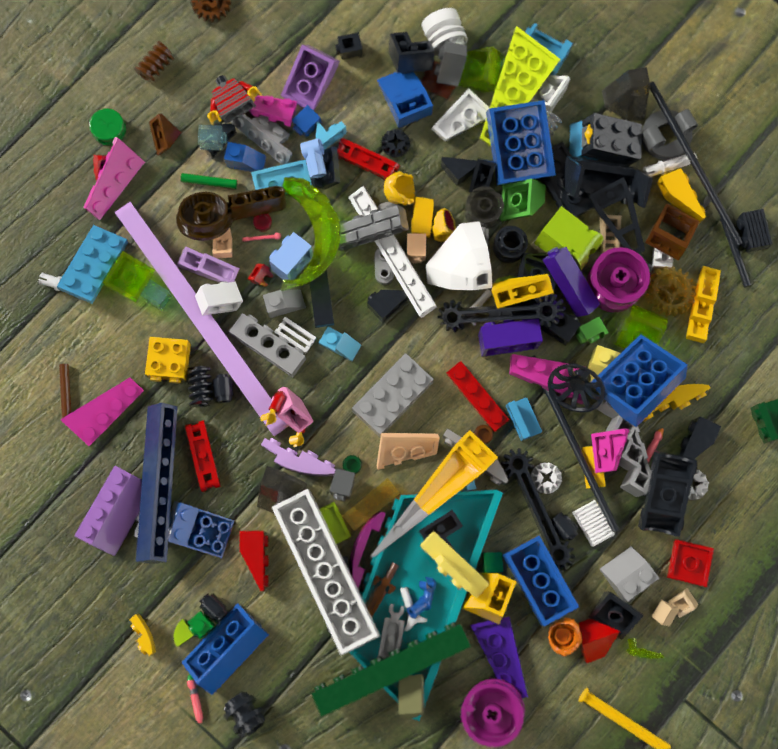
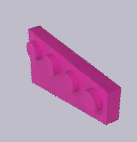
(113, 178)

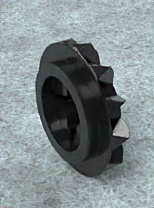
(389, 147)

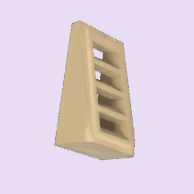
(617, 223)

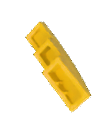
(703, 305)

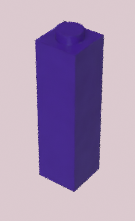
(571, 281)

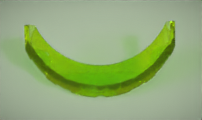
(325, 227)

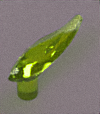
(638, 652)

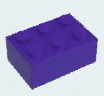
(509, 337)

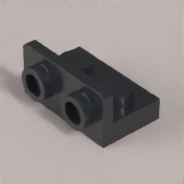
(332, 170)

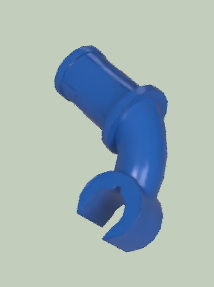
(424, 601)

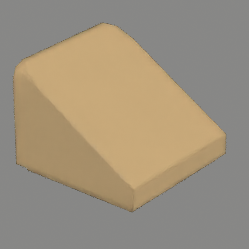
(685, 602)

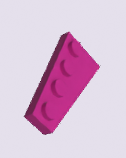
(275, 109)
(538, 371)
(97, 415)

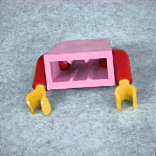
(291, 411)

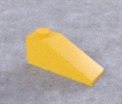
(521, 289)

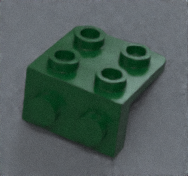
(766, 420)

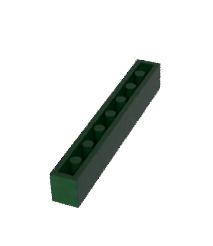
(390, 669)

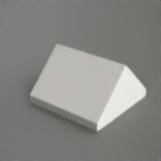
(551, 91)

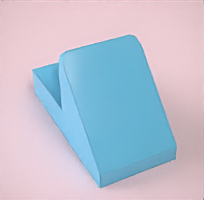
(333, 134)
(340, 343)

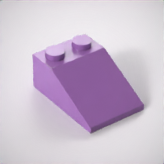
(310, 76)

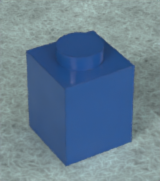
(306, 121)

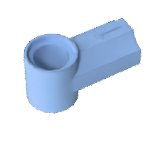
(313, 153)

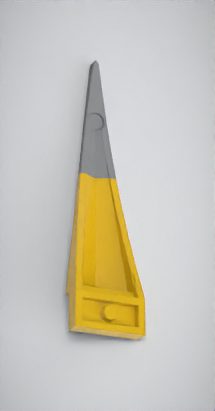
(460, 467)

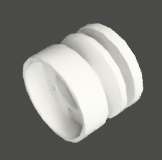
(442, 27)

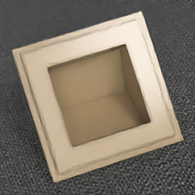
(665, 613)

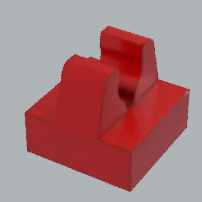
(258, 274)

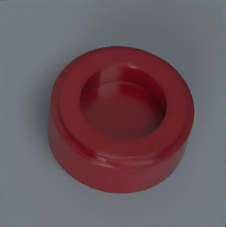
(262, 222)

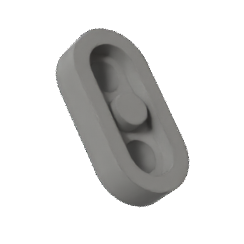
(380, 266)

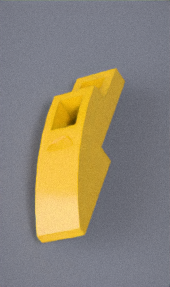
(680, 397)

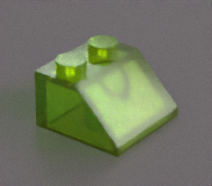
(482, 69)
(128, 277)
(641, 322)

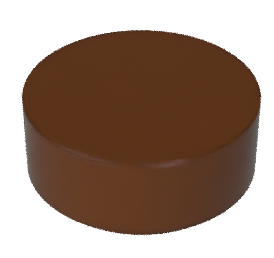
(484, 433)

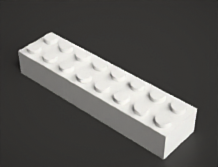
(325, 572)

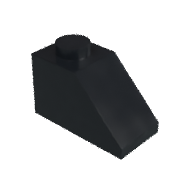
(386, 302)

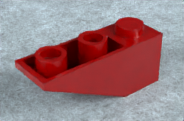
(253, 552)

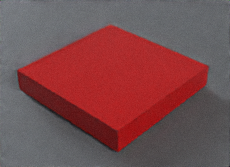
(690, 563)

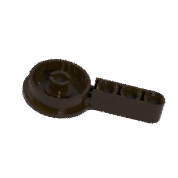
(209, 216)

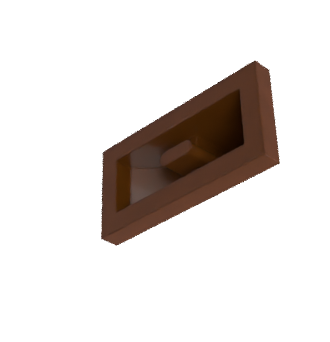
(163, 133)

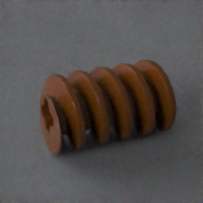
(154, 62)

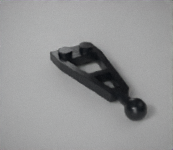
(609, 195)

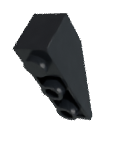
(700, 437)

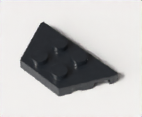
(533, 265)

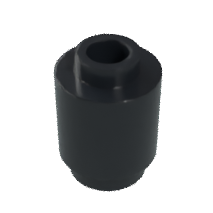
(223, 388)
(564, 526)
(213, 607)

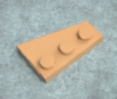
(405, 446)

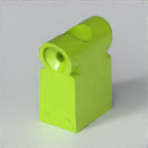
(569, 232)

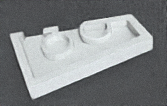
(463, 115)

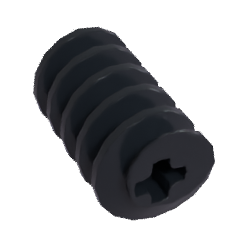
(199, 386)

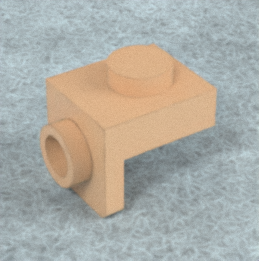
(223, 246)

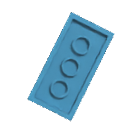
(92, 264)

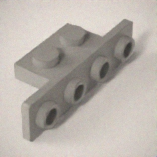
(266, 135)

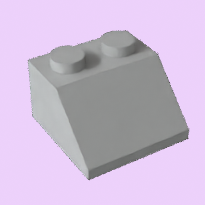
(629, 574)

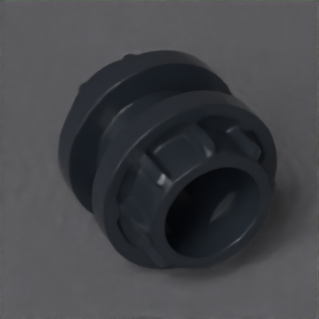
(512, 234)
(244, 714)

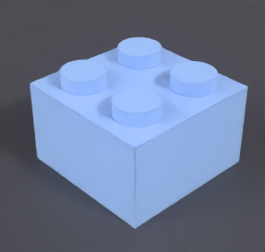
(291, 257)

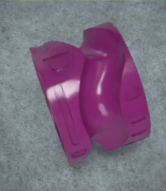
(618, 279)
(478, 718)

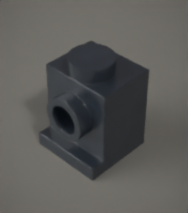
(349, 46)

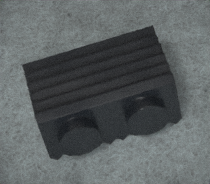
(754, 230)

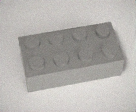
(392, 395)

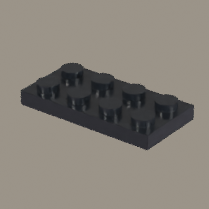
(556, 185)

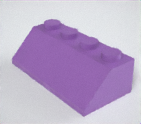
(112, 512)

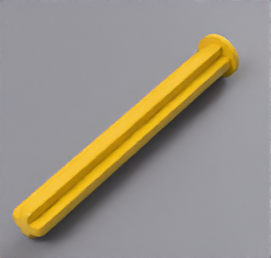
(622, 720)

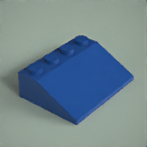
(520, 142)
(640, 379)

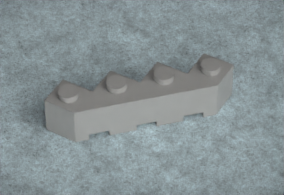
(633, 456)

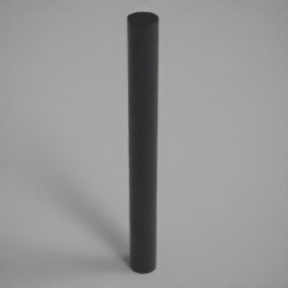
(737, 257)

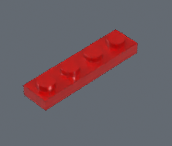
(477, 396)

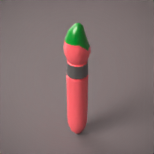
(195, 699)

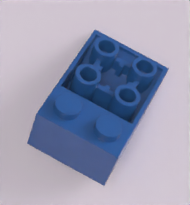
(405, 97)
(199, 529)

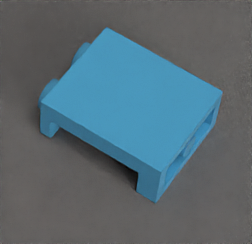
(554, 46)

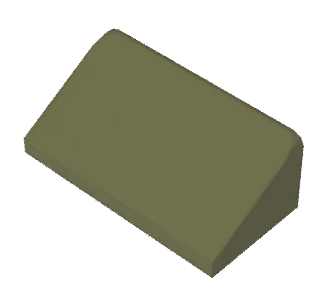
(411, 696)

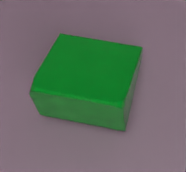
(492, 562)

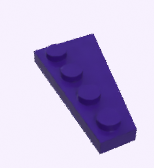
(501, 651)

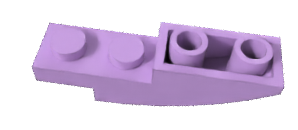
(304, 464)

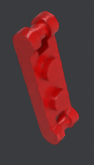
(366, 159)
(202, 455)

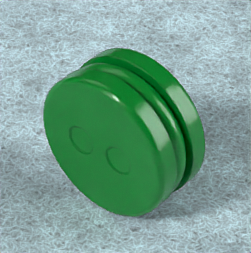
(107, 125)

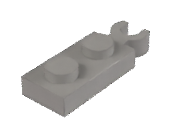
(391, 633)

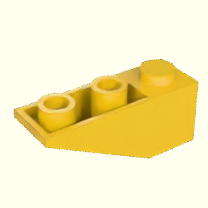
(678, 192)

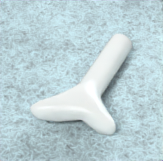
(481, 300)
(408, 602)

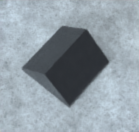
(615, 614)

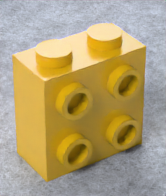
(167, 359)

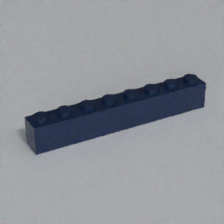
(156, 484)

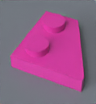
(608, 449)

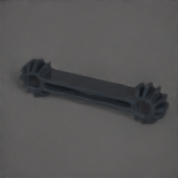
(502, 313)
(536, 506)

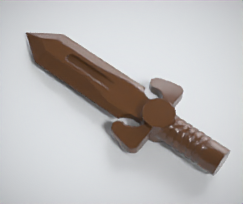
(379, 591)

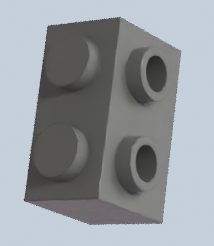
(451, 63)

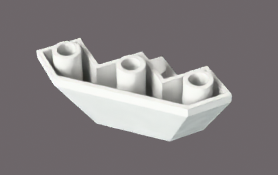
(462, 260)

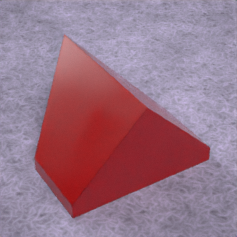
(596, 639)

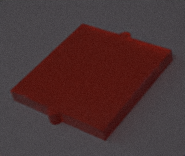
(430, 83)

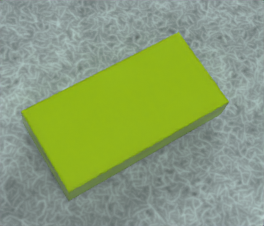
(335, 523)

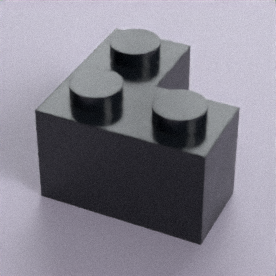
(410, 55)
(442, 527)

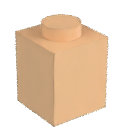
(416, 247)

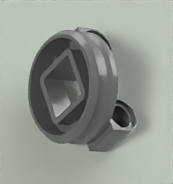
(654, 141)

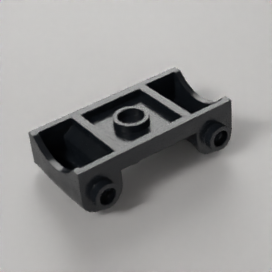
(667, 493)

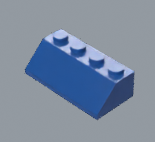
(540, 581)
(224, 649)

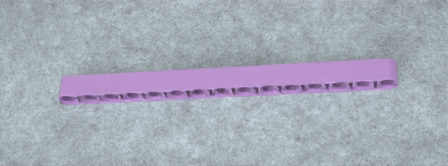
(205, 324)

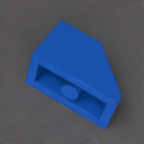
(243, 158)

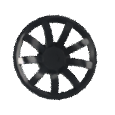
(578, 383)

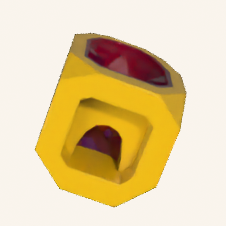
(443, 225)

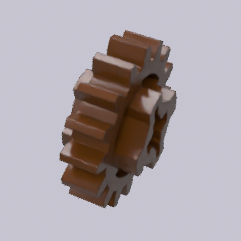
(210, 10)

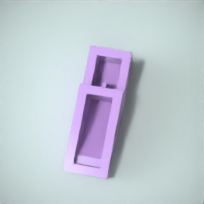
(207, 266)

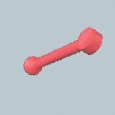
(277, 236)

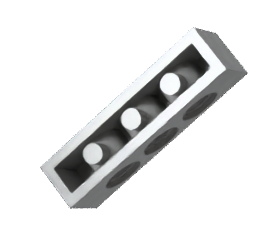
(247, 323)

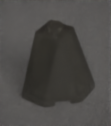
(628, 95)
(277, 487)

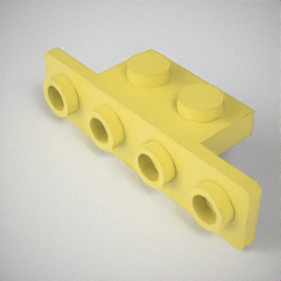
(453, 564)

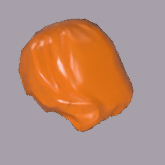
(564, 636)

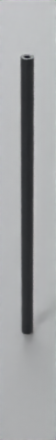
(695, 164)
(582, 462)

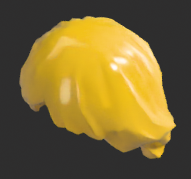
(399, 188)

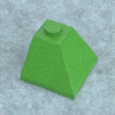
(522, 199)

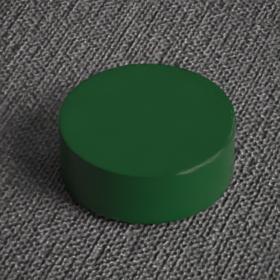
(352, 464)

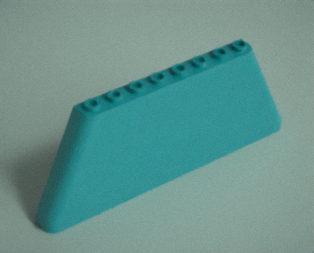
(476, 515)

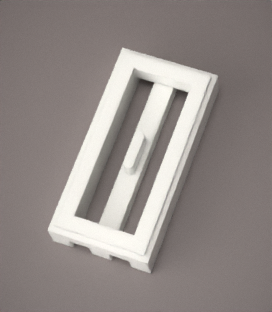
(282, 326)

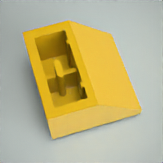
(493, 600)

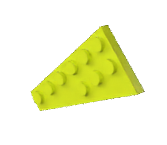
(522, 73)

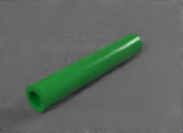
(208, 180)

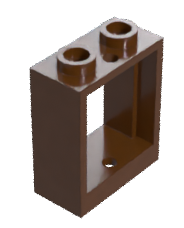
(666, 242)

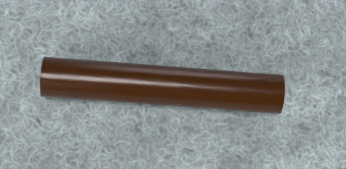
(65, 389)

